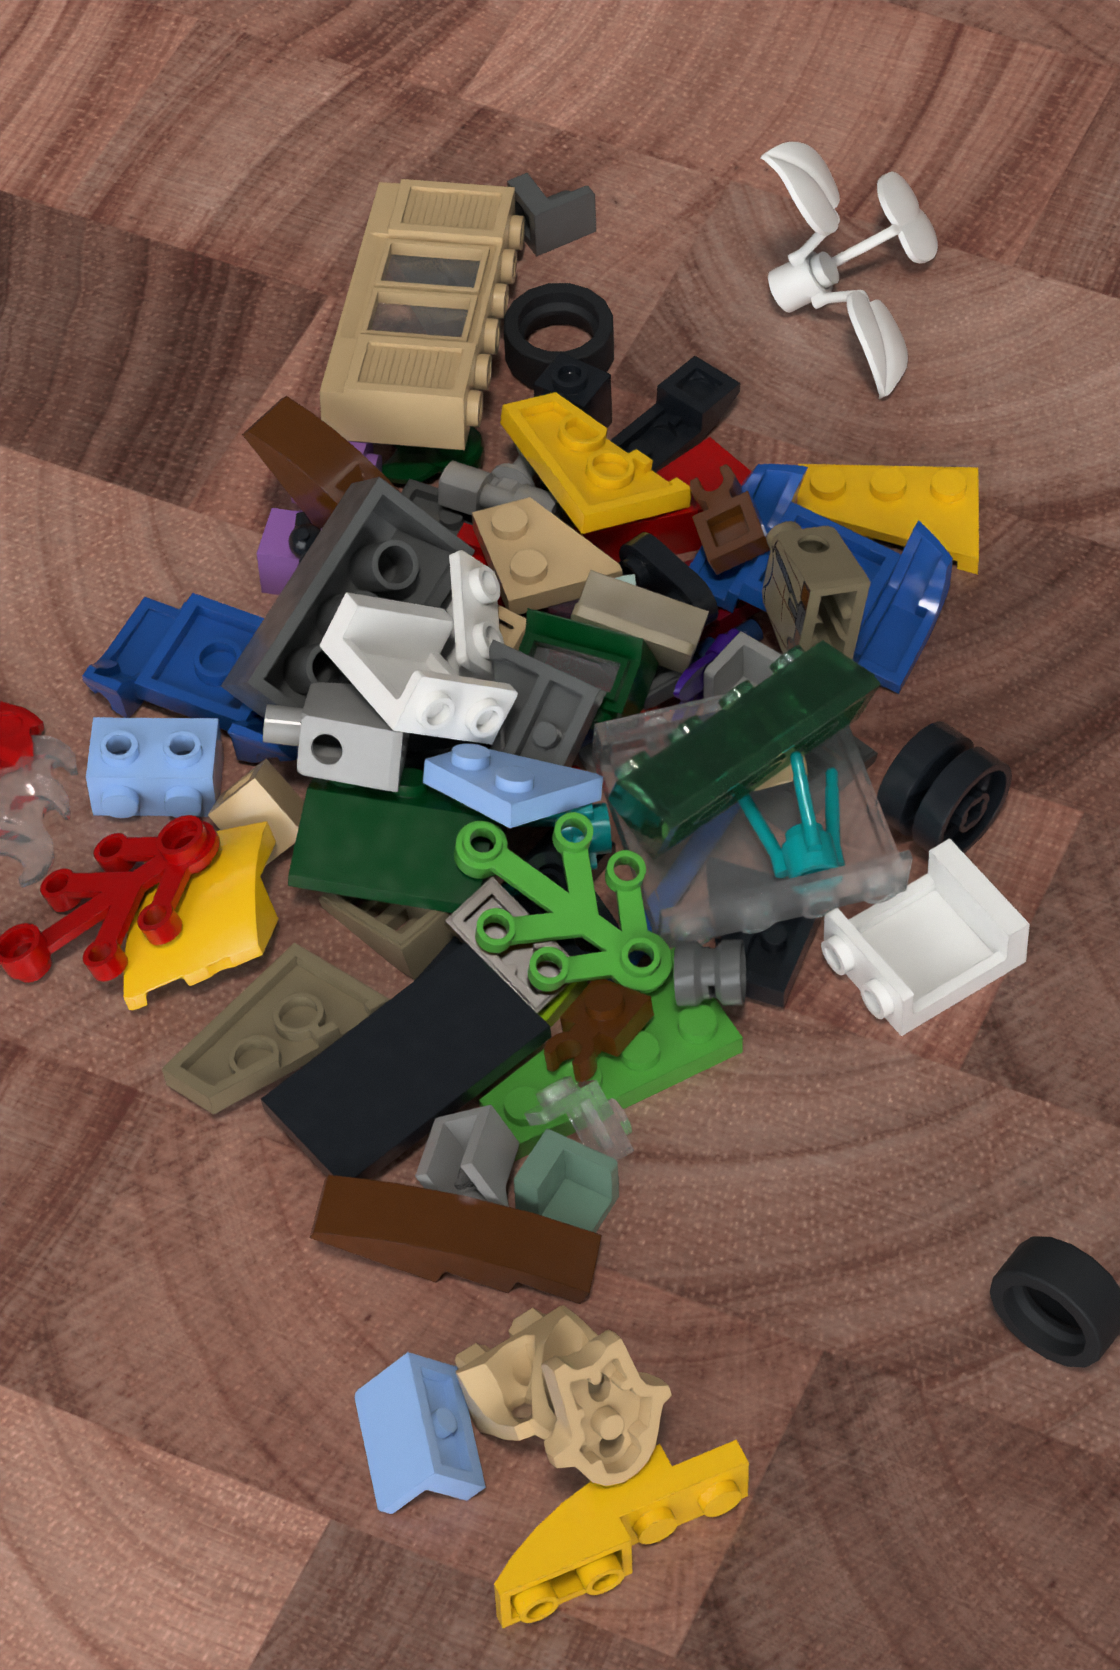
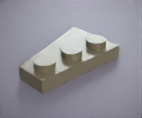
(270, 1030)

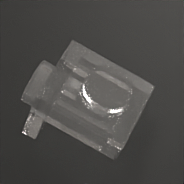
(596, 1120)

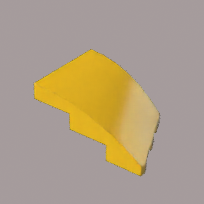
(222, 917)

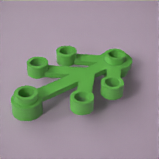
(569, 912)

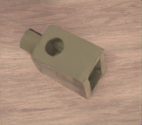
(813, 588)

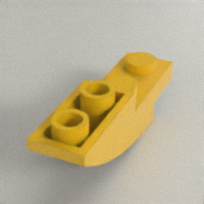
(592, 1533)

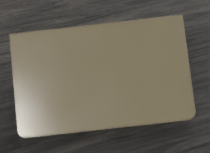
(665, 624)

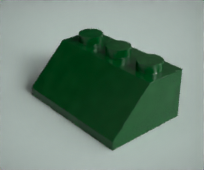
(385, 843)

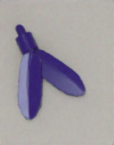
(691, 683)

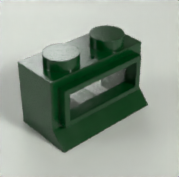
(598, 656)

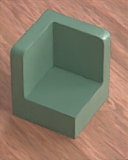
(567, 1182)

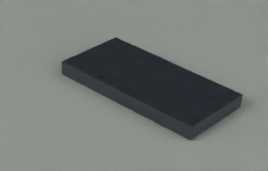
(406, 1066)

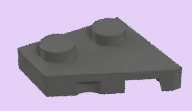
(549, 711)

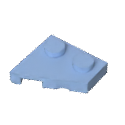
(509, 785)

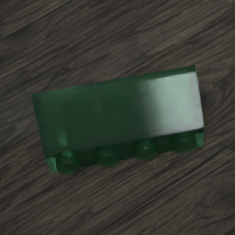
(740, 746)

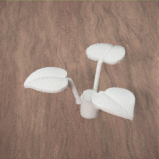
(811, 275)

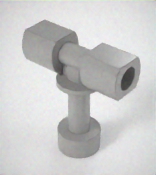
(474, 489)

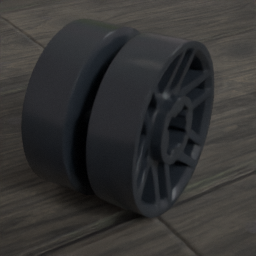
(943, 788)

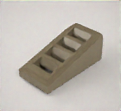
(408, 948)

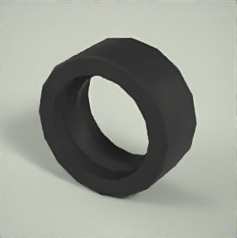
(556, 306)
(1058, 1301)

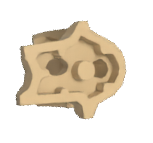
(570, 1391)

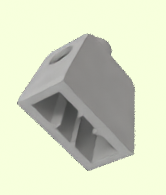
(339, 737)

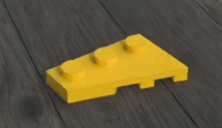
(584, 469)
(891, 499)

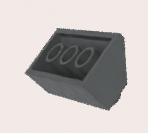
(369, 547)

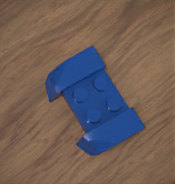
(903, 589)
(180, 664)

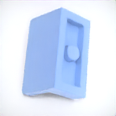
(418, 1433)

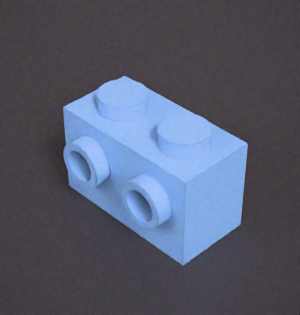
(154, 766)

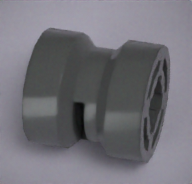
(710, 972)

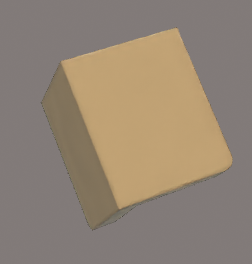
(260, 798)

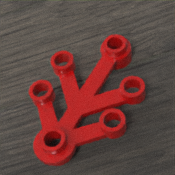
(170, 858)

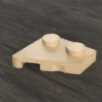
(537, 555)

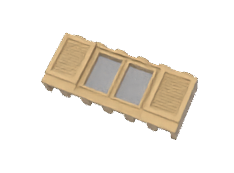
(423, 314)

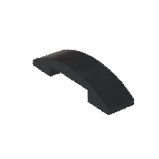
(683, 415)

